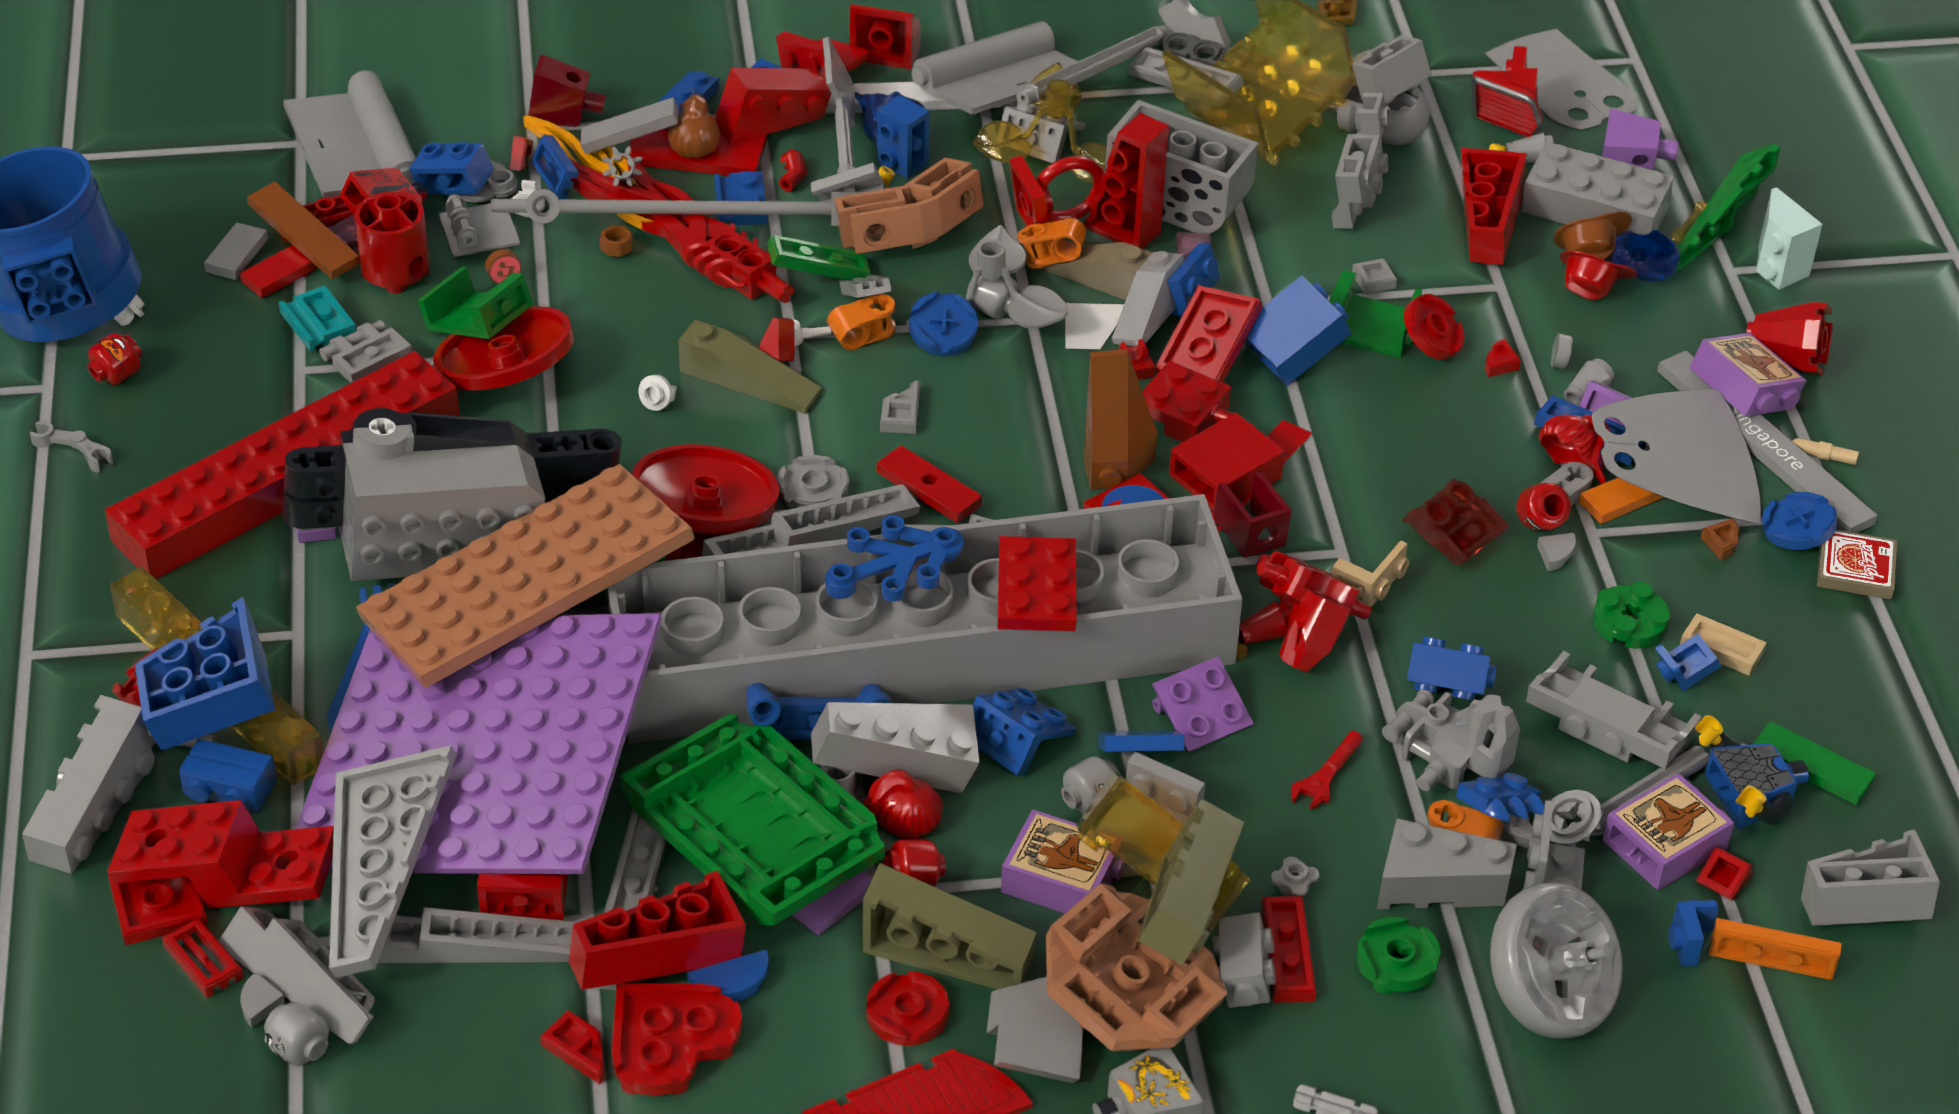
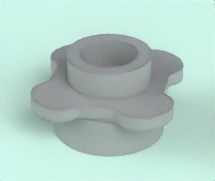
(1294, 877)

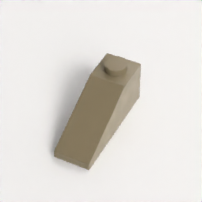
(1104, 267)

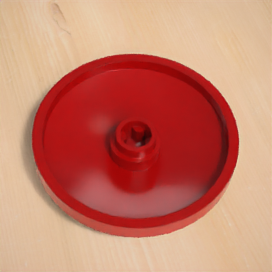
(512, 355)
(710, 486)

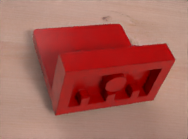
(523, 895)

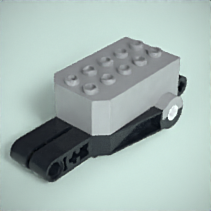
(432, 484)

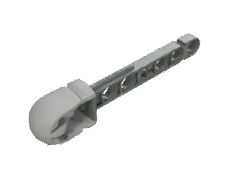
(1408, 110)

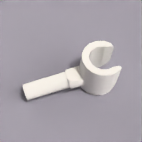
(801, 333)

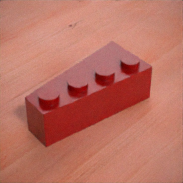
(1133, 185)

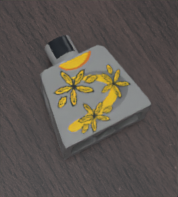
(1150, 1086)

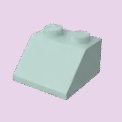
(1787, 241)

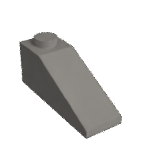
(1148, 300)

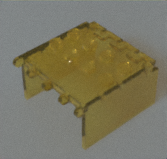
(1290, 73)

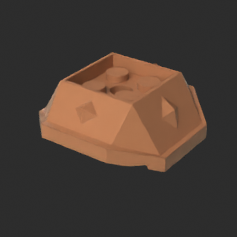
(1120, 985)

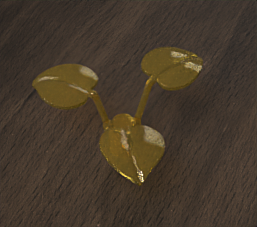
(1004, 140)

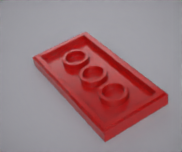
(726, 158)

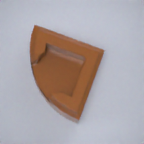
(1721, 538)

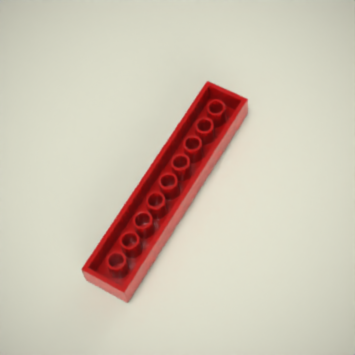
(245, 480)

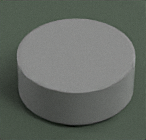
(1561, 351)

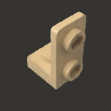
(1377, 584)

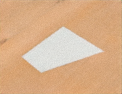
(1090, 324)

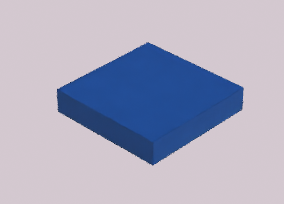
(1140, 741)

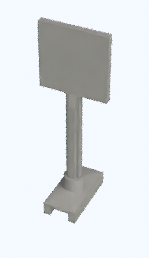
(848, 176)

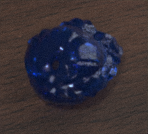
(1649, 254)

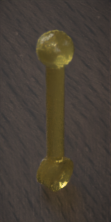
(1679, 234)

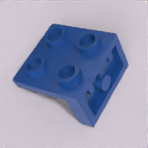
(1013, 726)

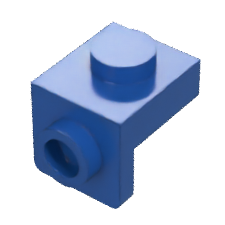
(1687, 662)
(1687, 928)

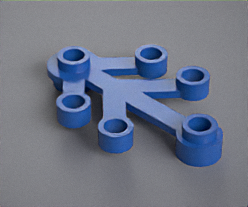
(940, 544)

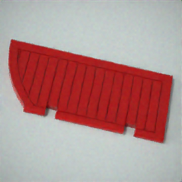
(952, 1086)

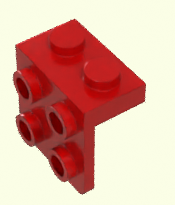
(806, 53)

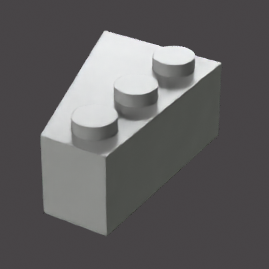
(1444, 866)

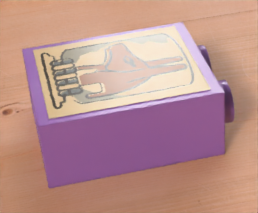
(1747, 374)
(1667, 831)
(1054, 865)

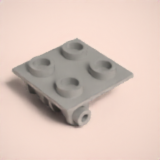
(476, 228)

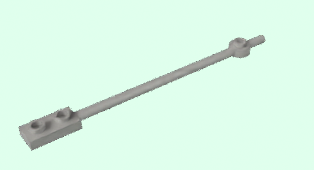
(661, 206)

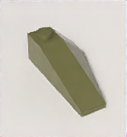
(743, 367)

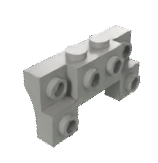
(1362, 162)
(1609, 717)

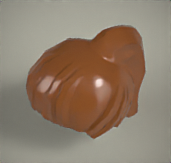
(696, 129)

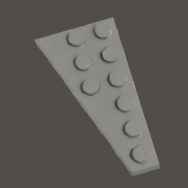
(376, 842)

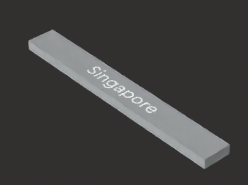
(1780, 453)

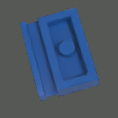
(741, 187)

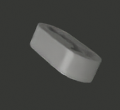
(1580, 476)

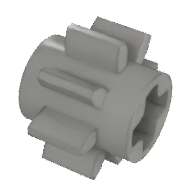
(625, 175)

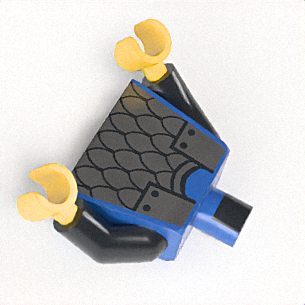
(1749, 777)

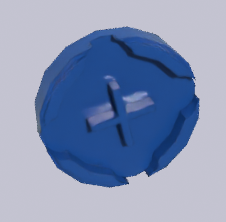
(943, 323)
(1799, 521)

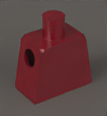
(562, 93)

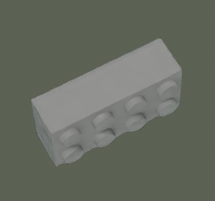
(1582, 185)

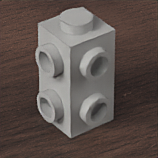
(1244, 959)

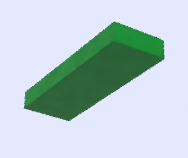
(817, 258)
(1824, 766)

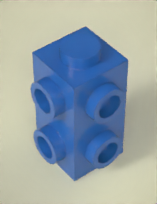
(1461, 670)

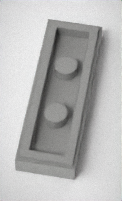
(629, 126)

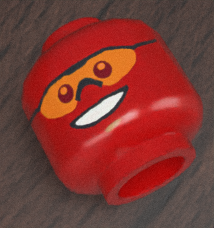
(114, 358)

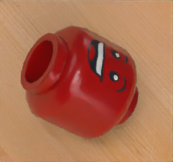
(1543, 506)

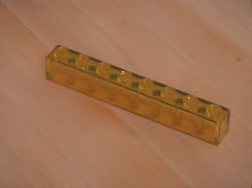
(160, 618)

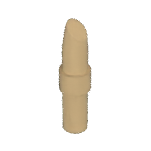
(1826, 451)

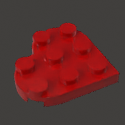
(667, 1031)

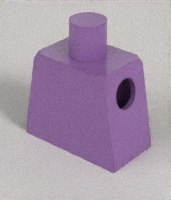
(1636, 140)

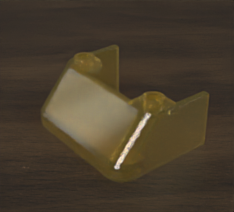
(1141, 834)

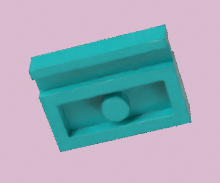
(317, 317)

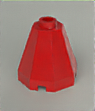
(1797, 335)

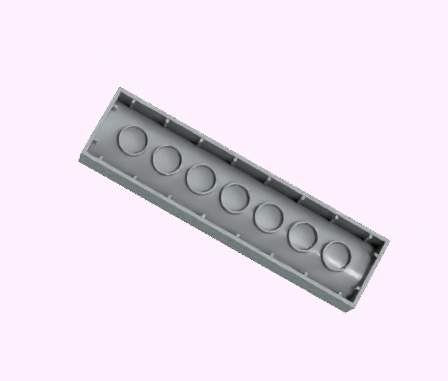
(1147, 603)

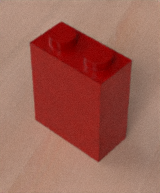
(1227, 454)

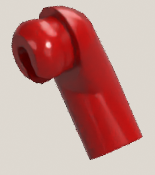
(796, 170)

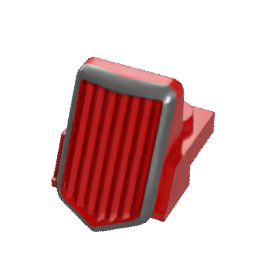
(1509, 96)

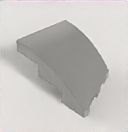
(1034, 1032)

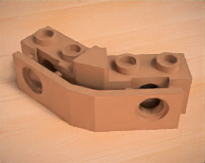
(910, 212)

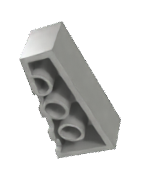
(922, 739)
(90, 786)

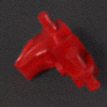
(1317, 603)

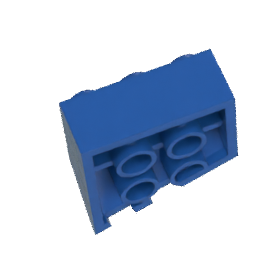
(205, 680)

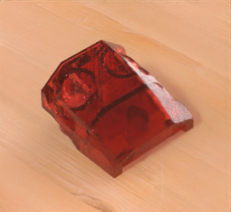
(1457, 522)

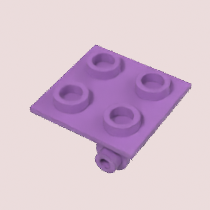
(1201, 703)

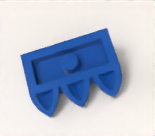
(1502, 796)

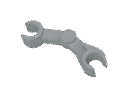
(92, 451)

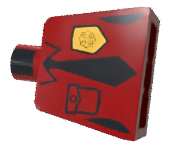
(370, 182)

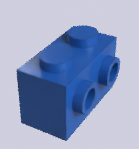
(903, 136)
(452, 168)

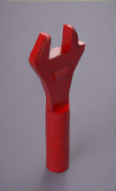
(1318, 783)

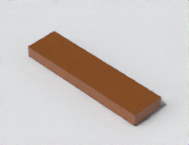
(303, 230)

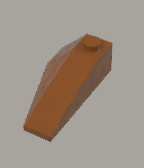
(1118, 422)

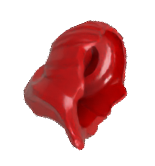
(1574, 439)
(904, 804)

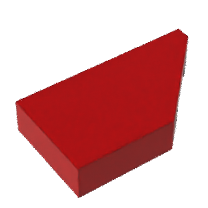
(576, 1044)

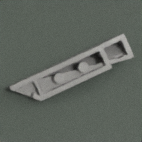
(298, 968)

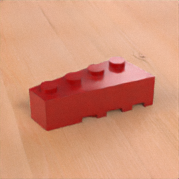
(1492, 199)
(659, 936)

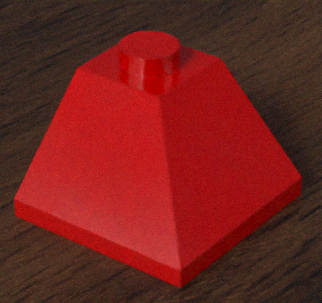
(886, 34)

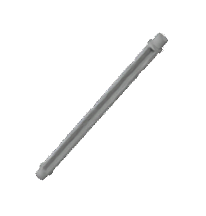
(1095, 63)

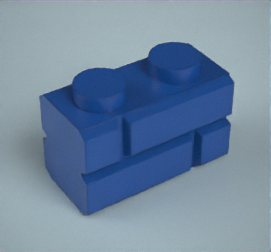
(227, 774)

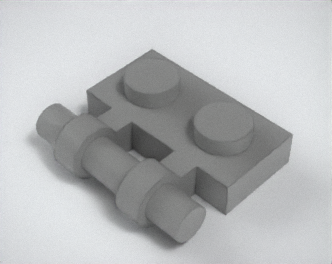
(365, 350)

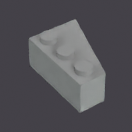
(1872, 885)

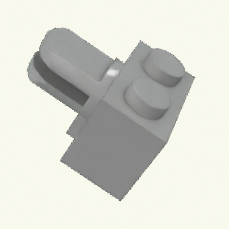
(1391, 67)

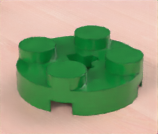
(1633, 599)
(1395, 974)

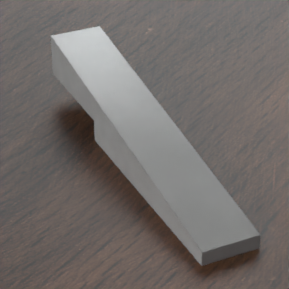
(819, 521)
(475, 938)

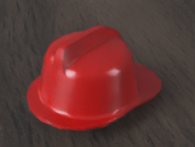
(1590, 275)

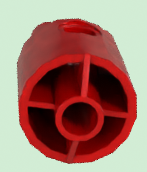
(392, 240)

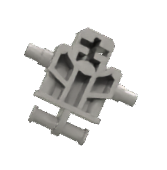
(1454, 740)

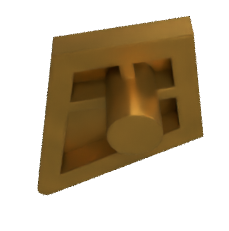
(1338, 10)

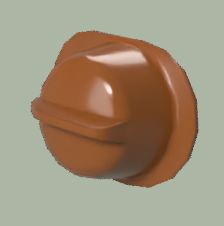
(1593, 235)

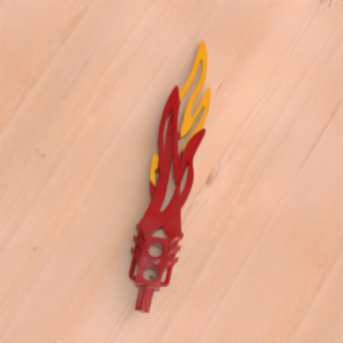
(701, 241)

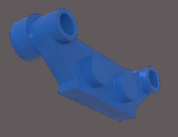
(798, 715)

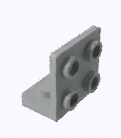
(1049, 134)
(1165, 785)
(1551, 861)

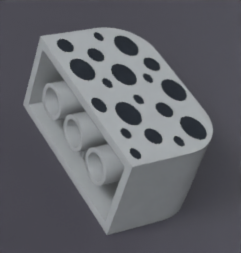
(1204, 169)

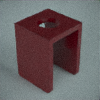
(1243, 529)

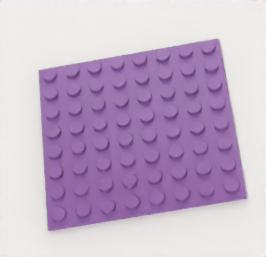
(530, 733)

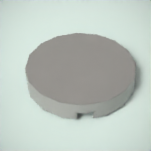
(812, 481)

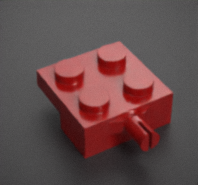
(1186, 401)

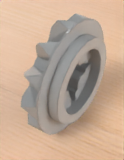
(1568, 806)

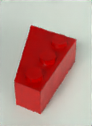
(769, 101)

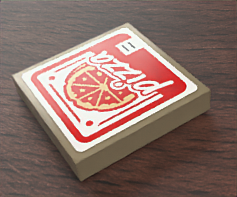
(1858, 564)

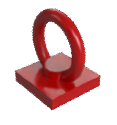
(1033, 196)

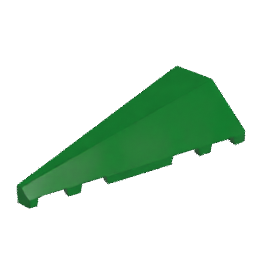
(1734, 191)

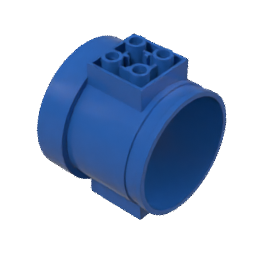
(59, 248)

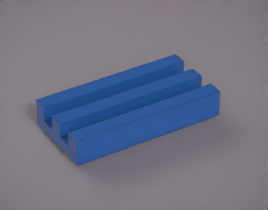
(557, 162)

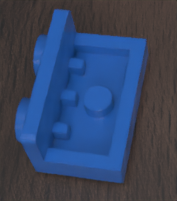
(1197, 269)

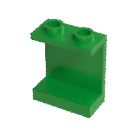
(461, 310)
(1373, 323)

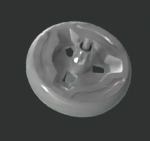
(1588, 968)

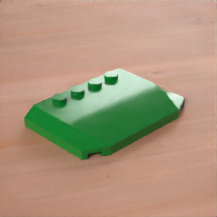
(757, 815)

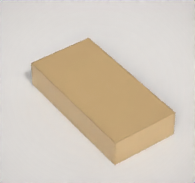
(1728, 644)

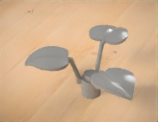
(1000, 256)

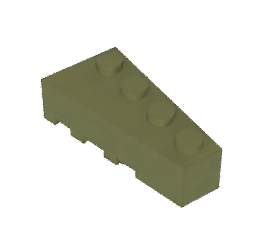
(1190, 883)
(943, 933)

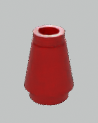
(1266, 624)

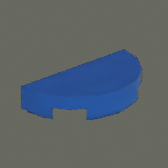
(736, 977)

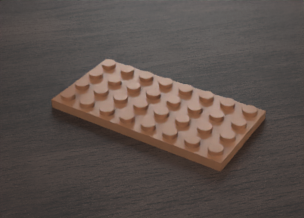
(523, 574)

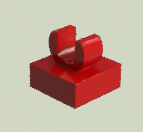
(1140, 359)

